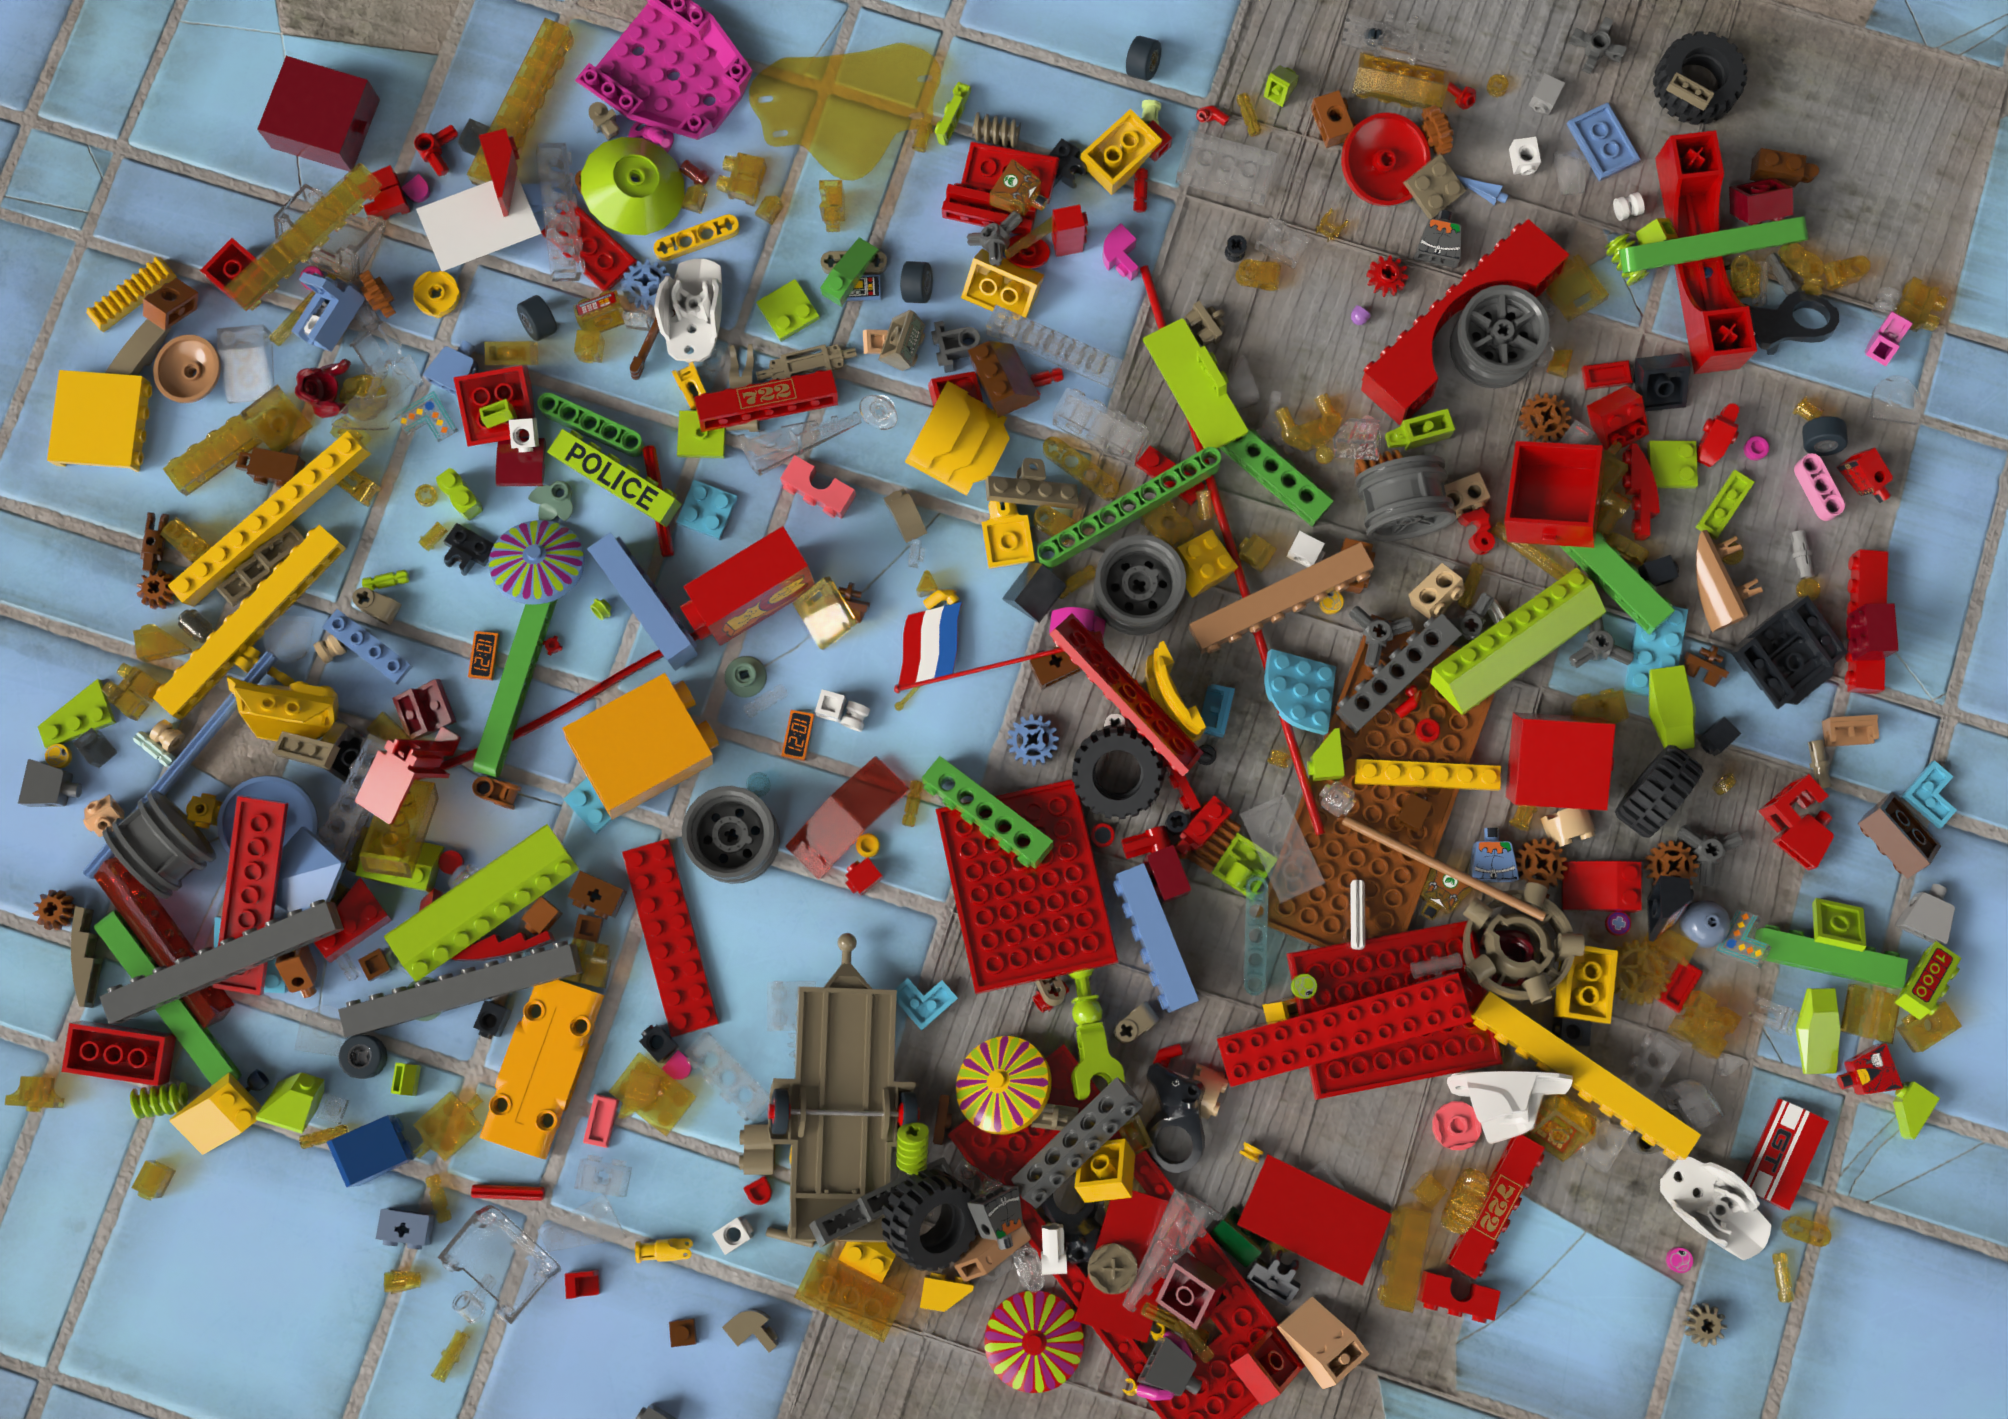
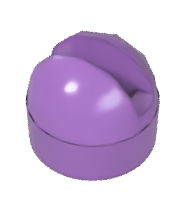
(1359, 315)

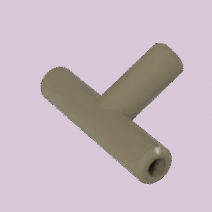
(785, 1236)

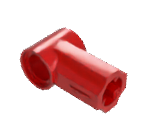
(1146, 843)

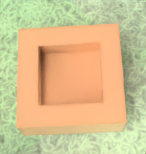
(873, 341)

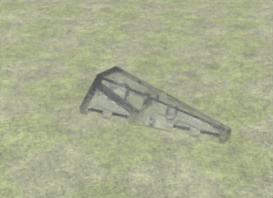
(778, 447)
(1178, 1229)

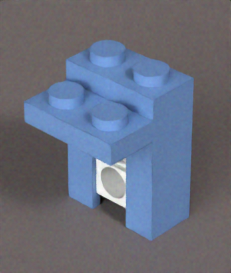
(328, 310)

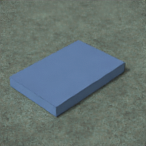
(1603, 141)

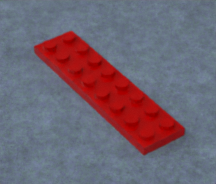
(1126, 694)
(252, 879)
(670, 938)

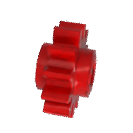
(1395, 275)

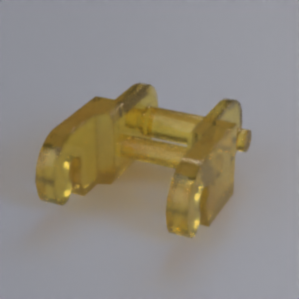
(1337, 230)

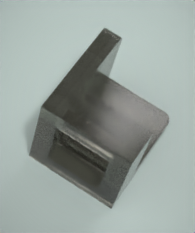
(469, 139)
(95, 747)

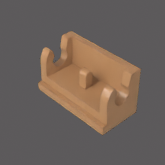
(1850, 730)

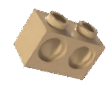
(1459, 492)
(1432, 589)

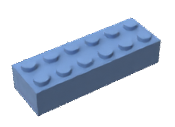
(640, 596)
(1155, 937)

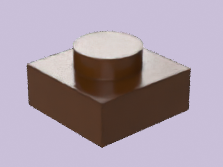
(588, 928)
(375, 964)
(682, 1332)

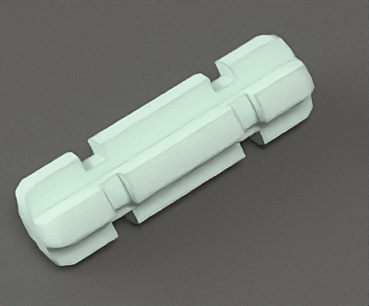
(154, 749)

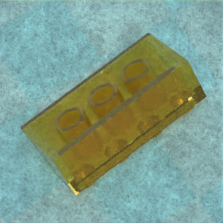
(1399, 82)

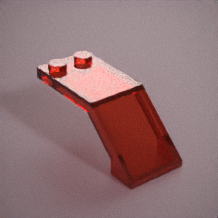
(846, 816)

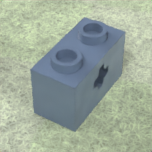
(390, 1230)

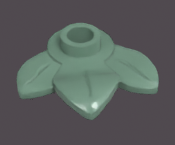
(550, 503)

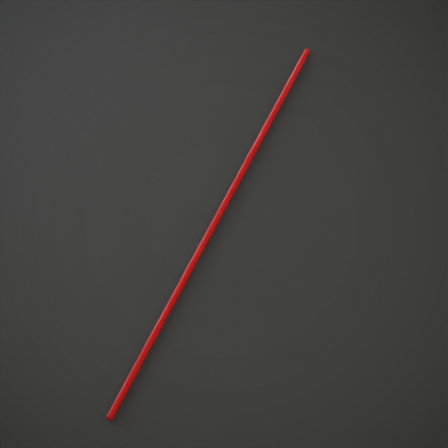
(1242, 582)

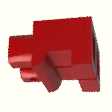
(391, 196)

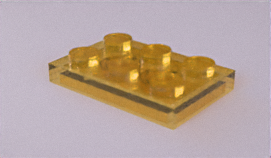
(669, 1108)

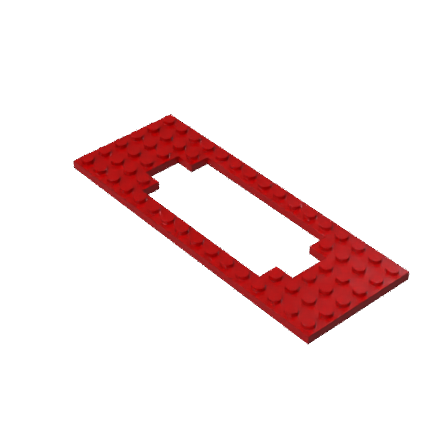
(1238, 1316)

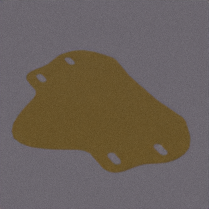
(846, 103)

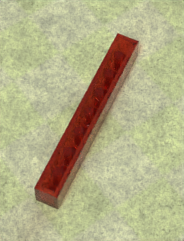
(159, 935)

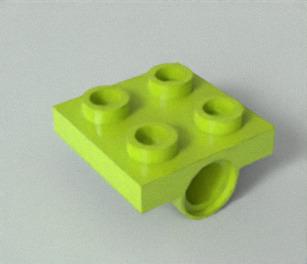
(1239, 864)

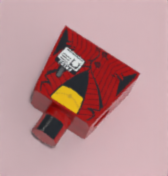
(1871, 1072)

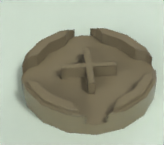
(1112, 1268)

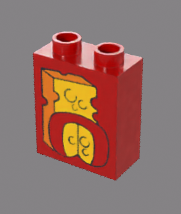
(747, 588)

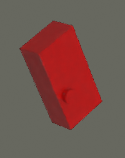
(118, 1053)

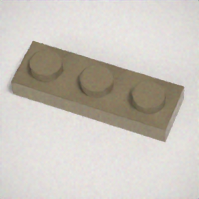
(306, 750)

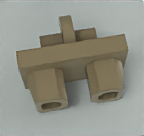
(603, 120)
(1210, 330)
(1055, 1117)

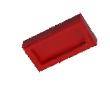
(1607, 375)
(1682, 983)

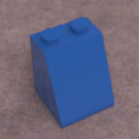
(371, 1150)

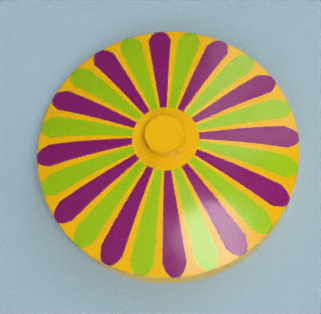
(1003, 1085)

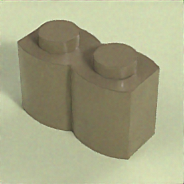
(758, 1151)

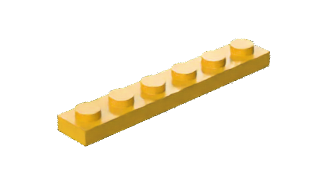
(1428, 774)

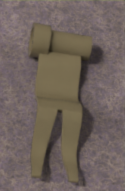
(736, 382)

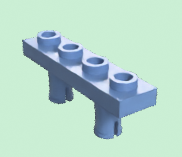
(367, 646)

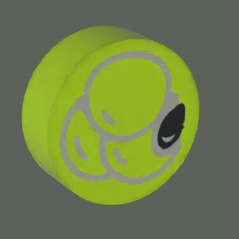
(1304, 986)

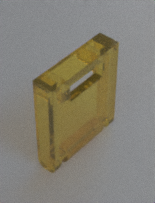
(1573, 284)
(826, 615)

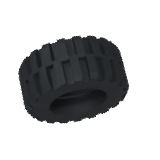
(1712, 54)
(1659, 791)
(1113, 803)
(908, 1210)

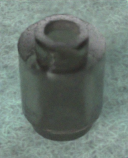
(195, 625)

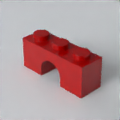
(1479, 1303)

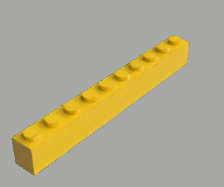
(269, 519)
(247, 623)
(1588, 1077)

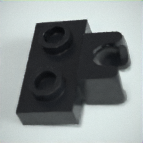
(1068, 163)
(466, 548)
(1275, 1278)

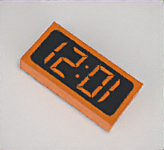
(483, 655)
(797, 735)

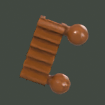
(1212, 851)

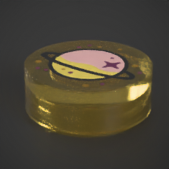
(1724, 784)

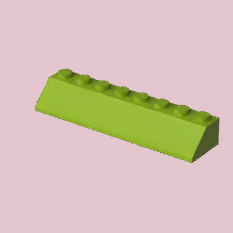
(1518, 641)
(481, 903)

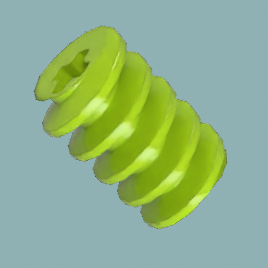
(1614, 247)
(158, 1102)
(912, 1147)

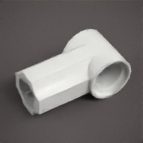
(1053, 1255)

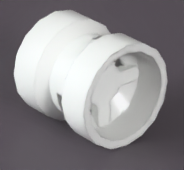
(1628, 206)
(855, 715)

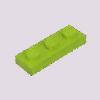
(1725, 504)

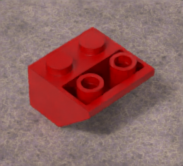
(1618, 417)

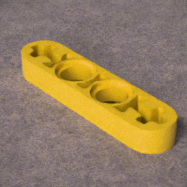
(697, 240)

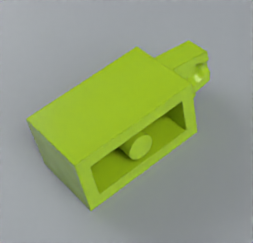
(1421, 430)

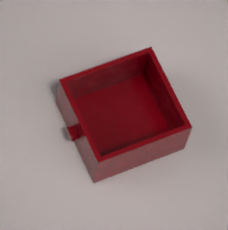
(318, 113)

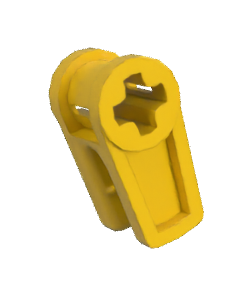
(687, 377)

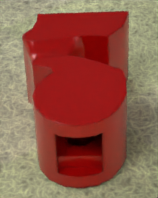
(1482, 540)

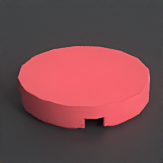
(1456, 1126)

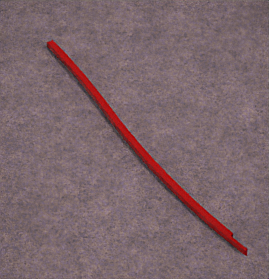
(567, 706)

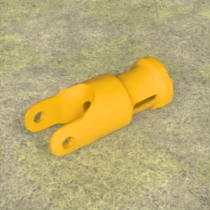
(663, 1250)

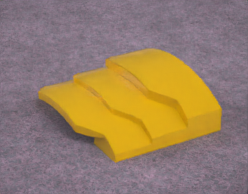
(959, 440)
(1164, 693)

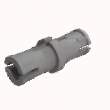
(1802, 554)

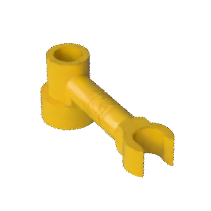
(251, 657)

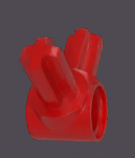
(433, 153)

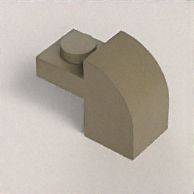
(905, 515)
(748, 1323)

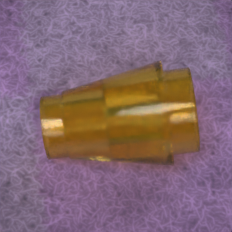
(399, 1281)

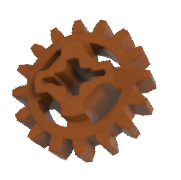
(1437, 130)
(377, 294)
(1536, 415)
(1534, 857)
(1663, 861)

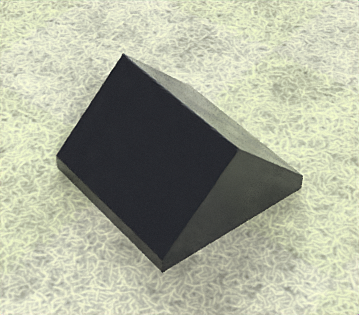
(1035, 591)

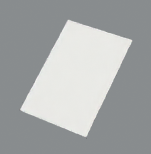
(474, 225)

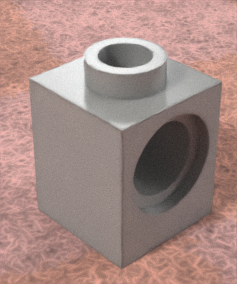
(1546, 94)

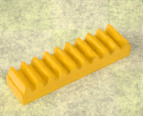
(130, 294)

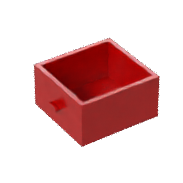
(1554, 494)
(1560, 761)

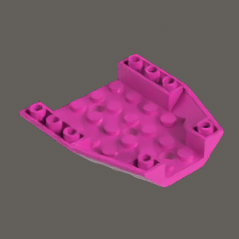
(675, 39)

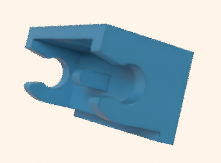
(1217, 709)

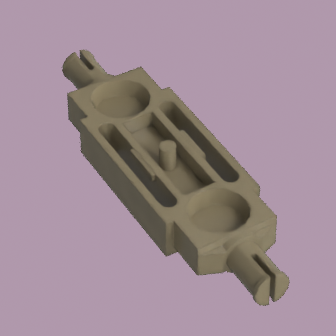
(830, 358)

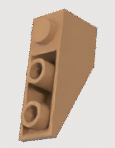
(986, 1255)

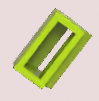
(497, 413)
(405, 1079)

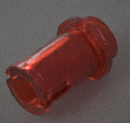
(694, 173)

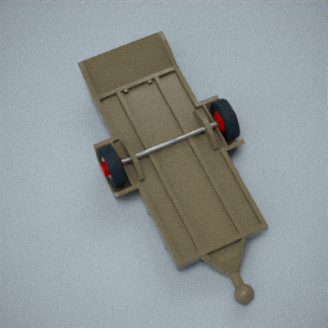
(843, 1099)

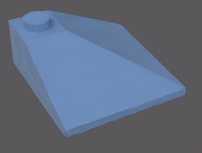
(307, 872)

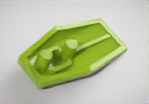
(1672, 706)
(1819, 1031)

